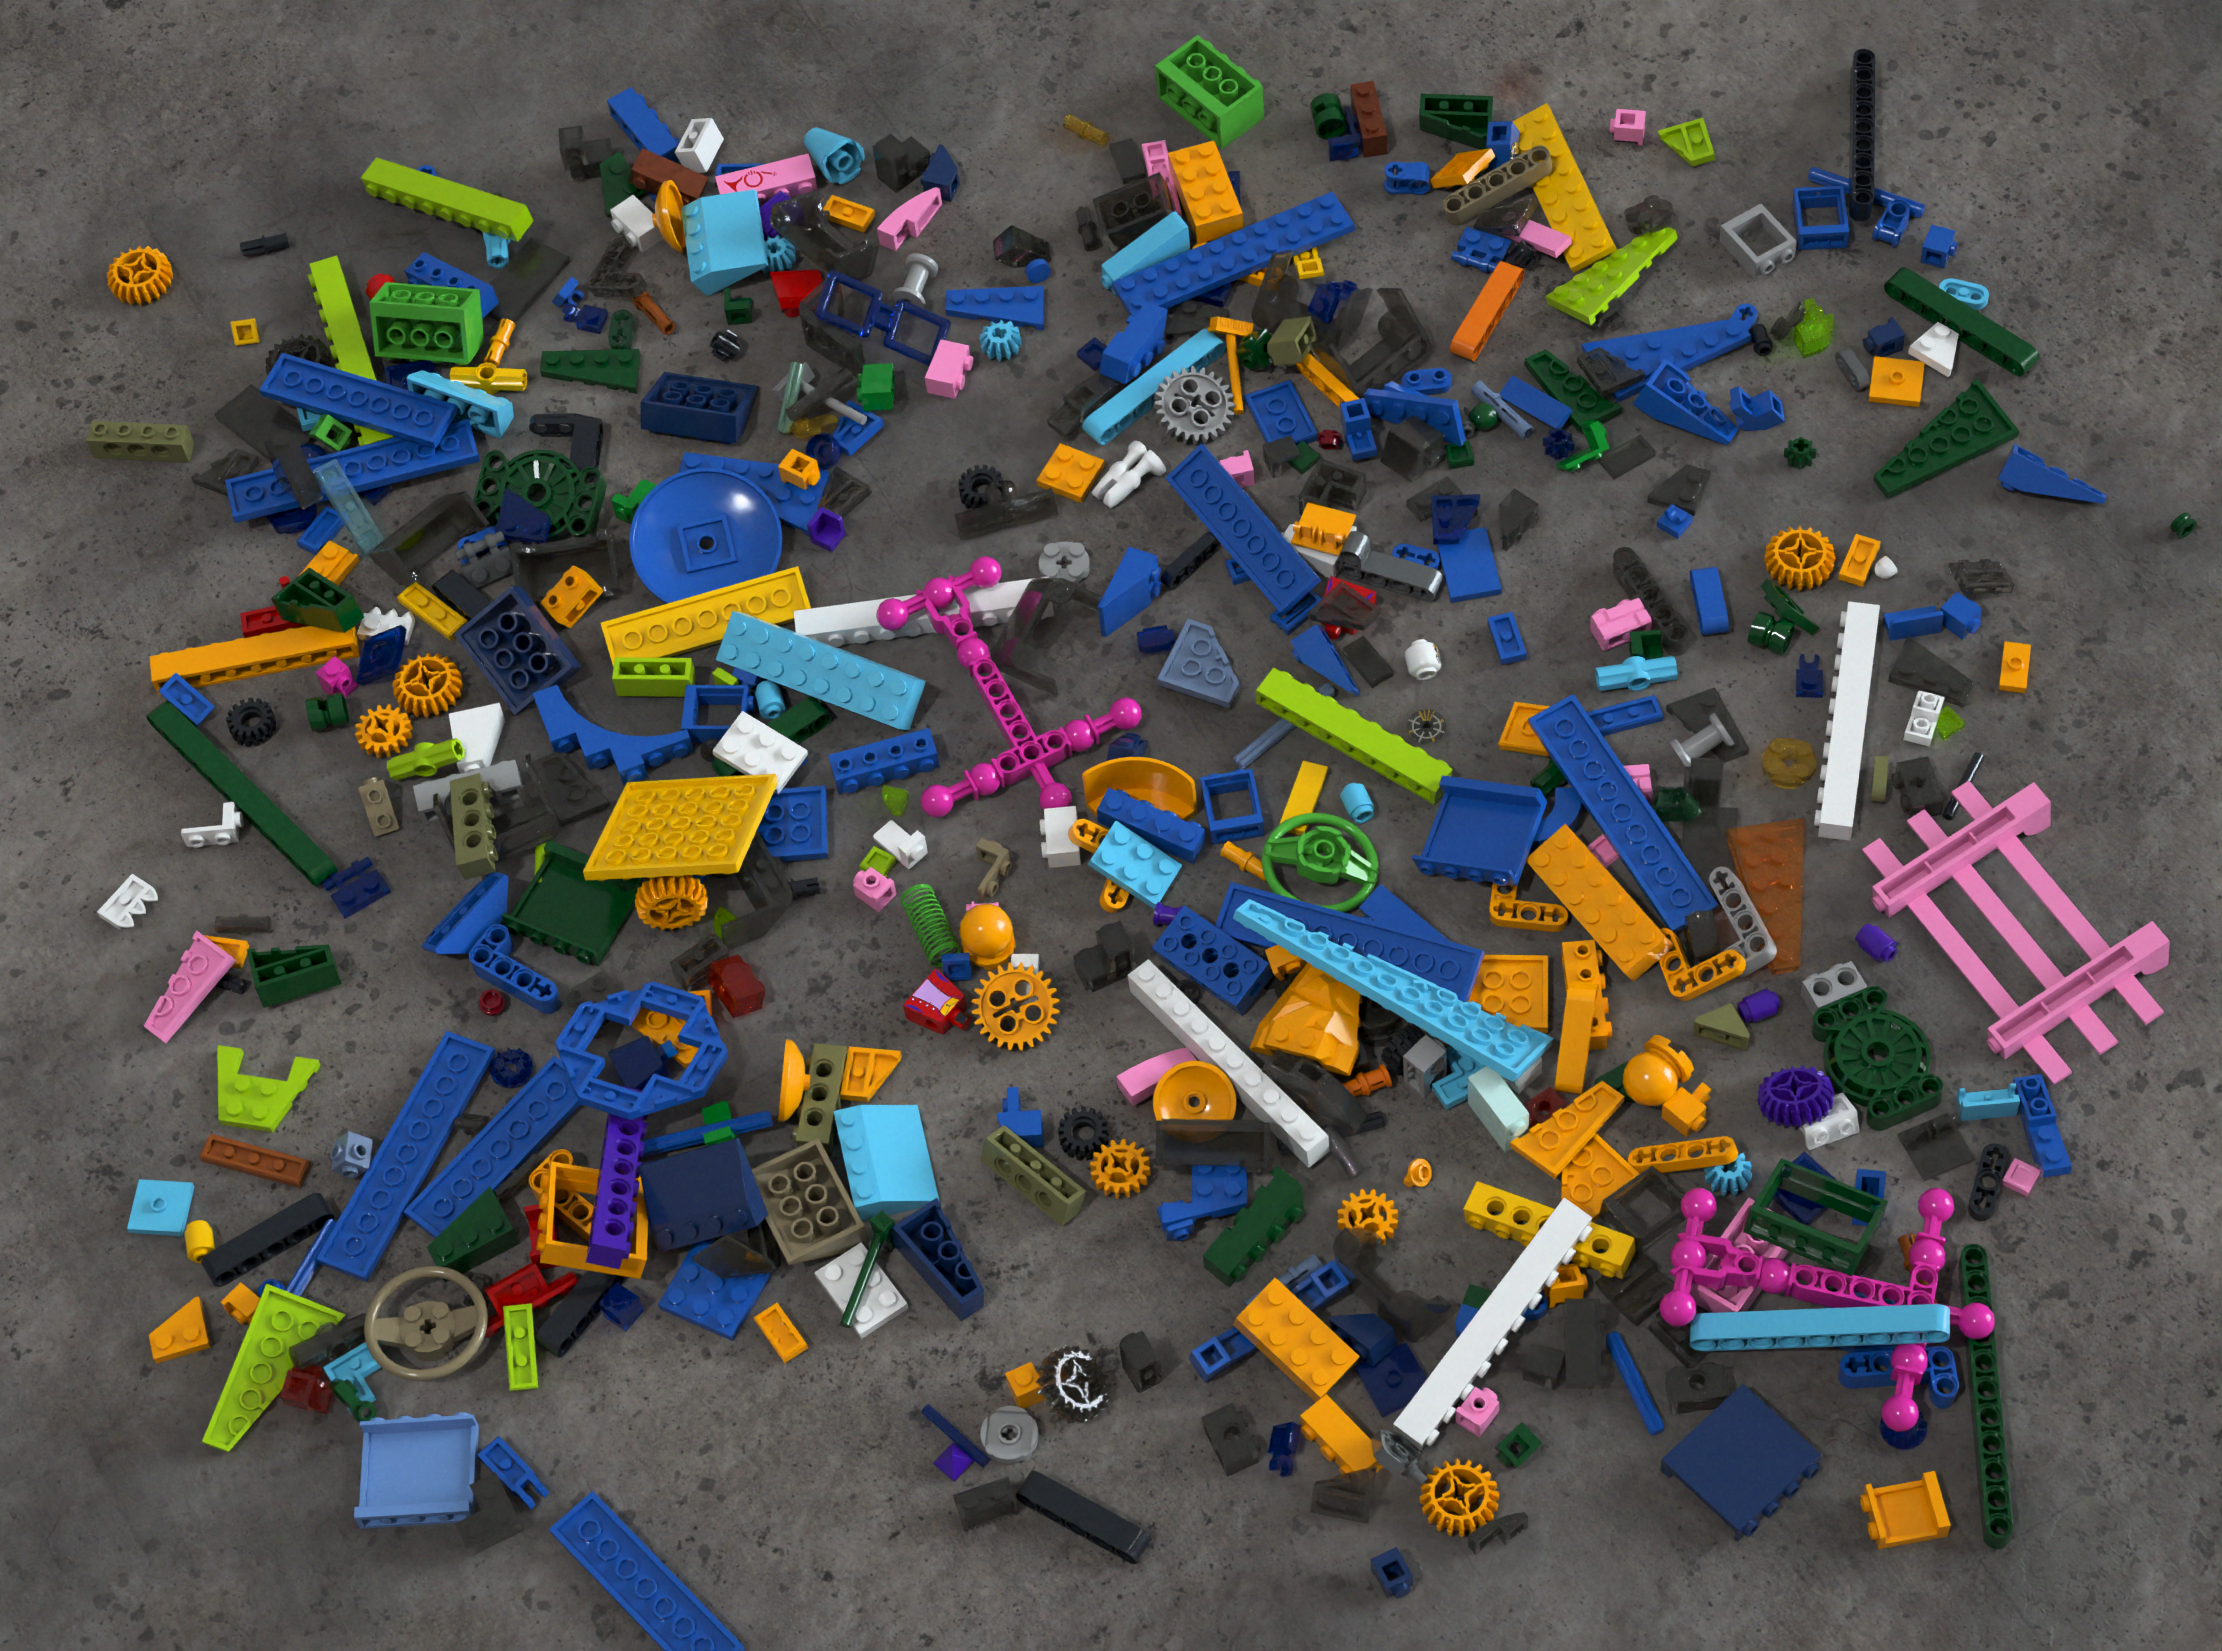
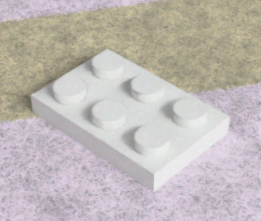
(759, 750)
(880, 1299)

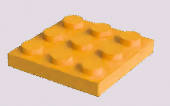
(1514, 988)

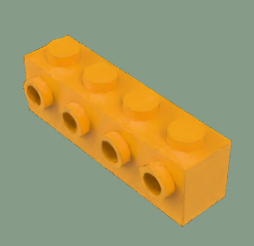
(1581, 963)

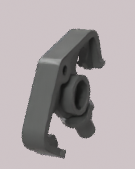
(1396, 1452)

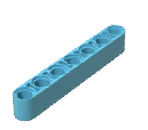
(1138, 397)

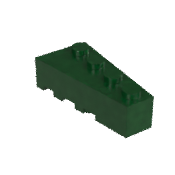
(1256, 1228)

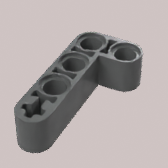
(1386, 571)

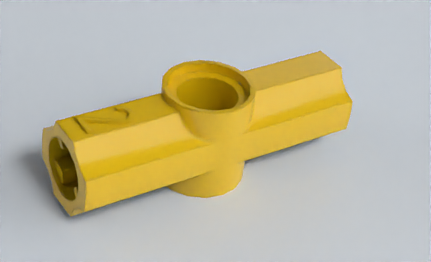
(490, 378)

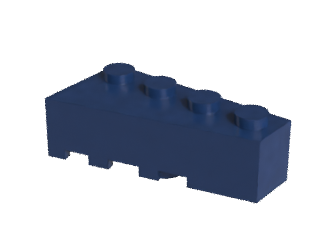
(939, 1258)

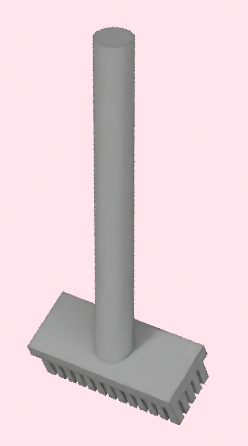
(831, 402)

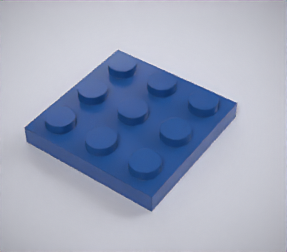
(796, 824)
(710, 1300)

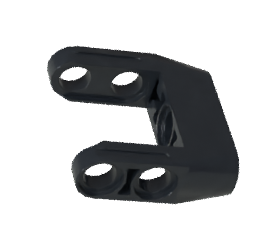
(586, 435)

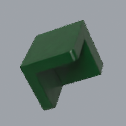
(737, 310)
(1646, 644)

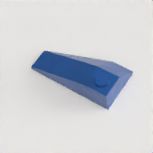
(1676, 402)
(2029, 474)

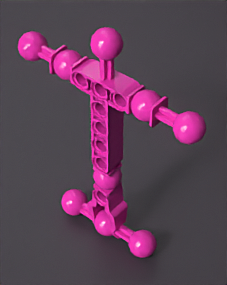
(975, 656)
(1776, 1276)

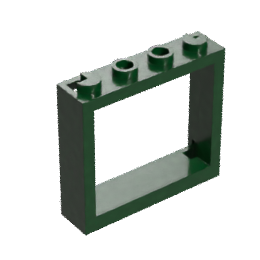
(1808, 1240)

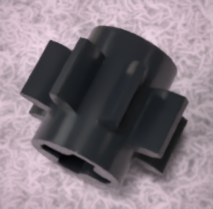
(1521, 254)
(724, 345)

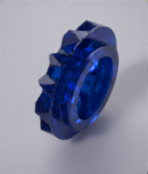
(506, 1077)
(1905, 1440)

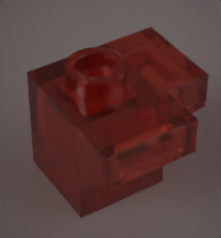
(306, 1390)

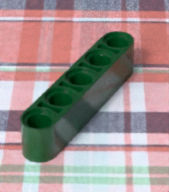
(795, 724)

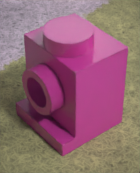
(336, 677)

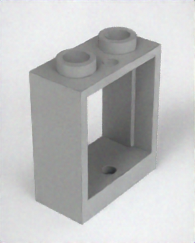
(1747, 223)

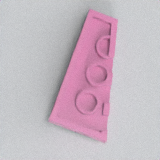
(195, 978)

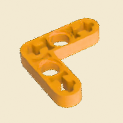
(1084, 842)
(1509, 903)
(1685, 974)

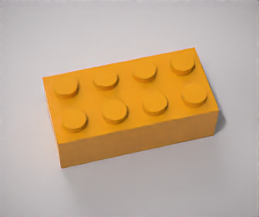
(1205, 191)
(1295, 1340)

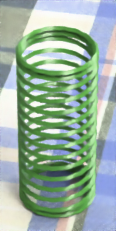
(922, 904)

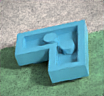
(1454, 1087)
(354, 1367)

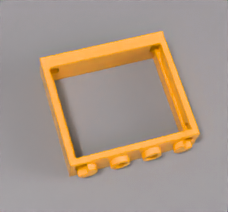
(573, 1255)

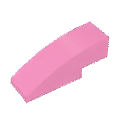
(909, 219)
(1142, 1079)

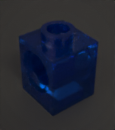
(621, 1306)

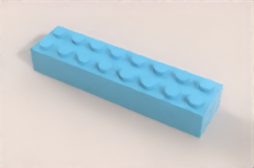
(821, 670)

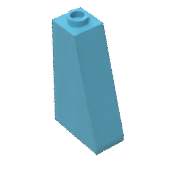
(1156, 245)

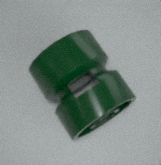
(1328, 116)
(1771, 633)
(327, 711)

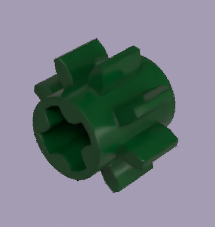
(1800, 453)

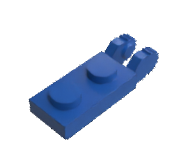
(511, 1470)

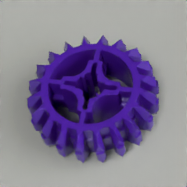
(1795, 1096)

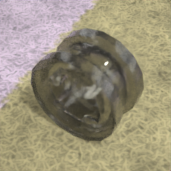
(1192, 985)

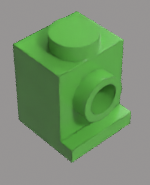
(341, 433)

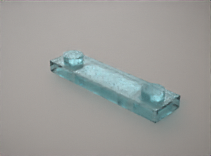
(348, 506)

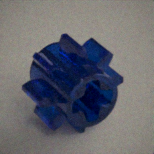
(1558, 443)

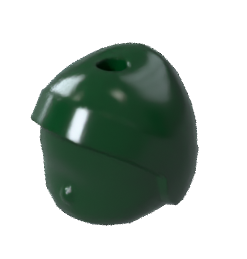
(1483, 416)

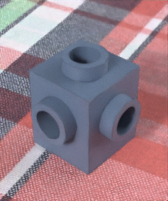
(351, 1155)

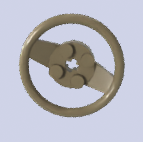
(409, 1331)

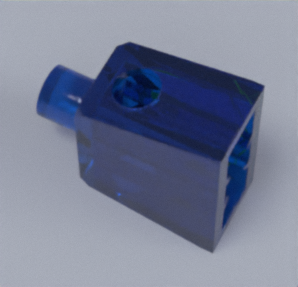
(642, 1059)

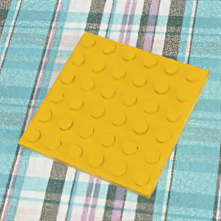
(681, 827)

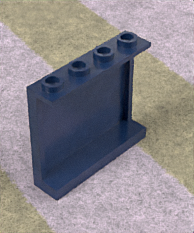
(1742, 1461)

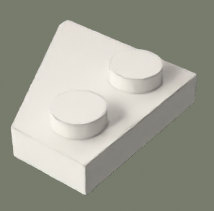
(1936, 348)

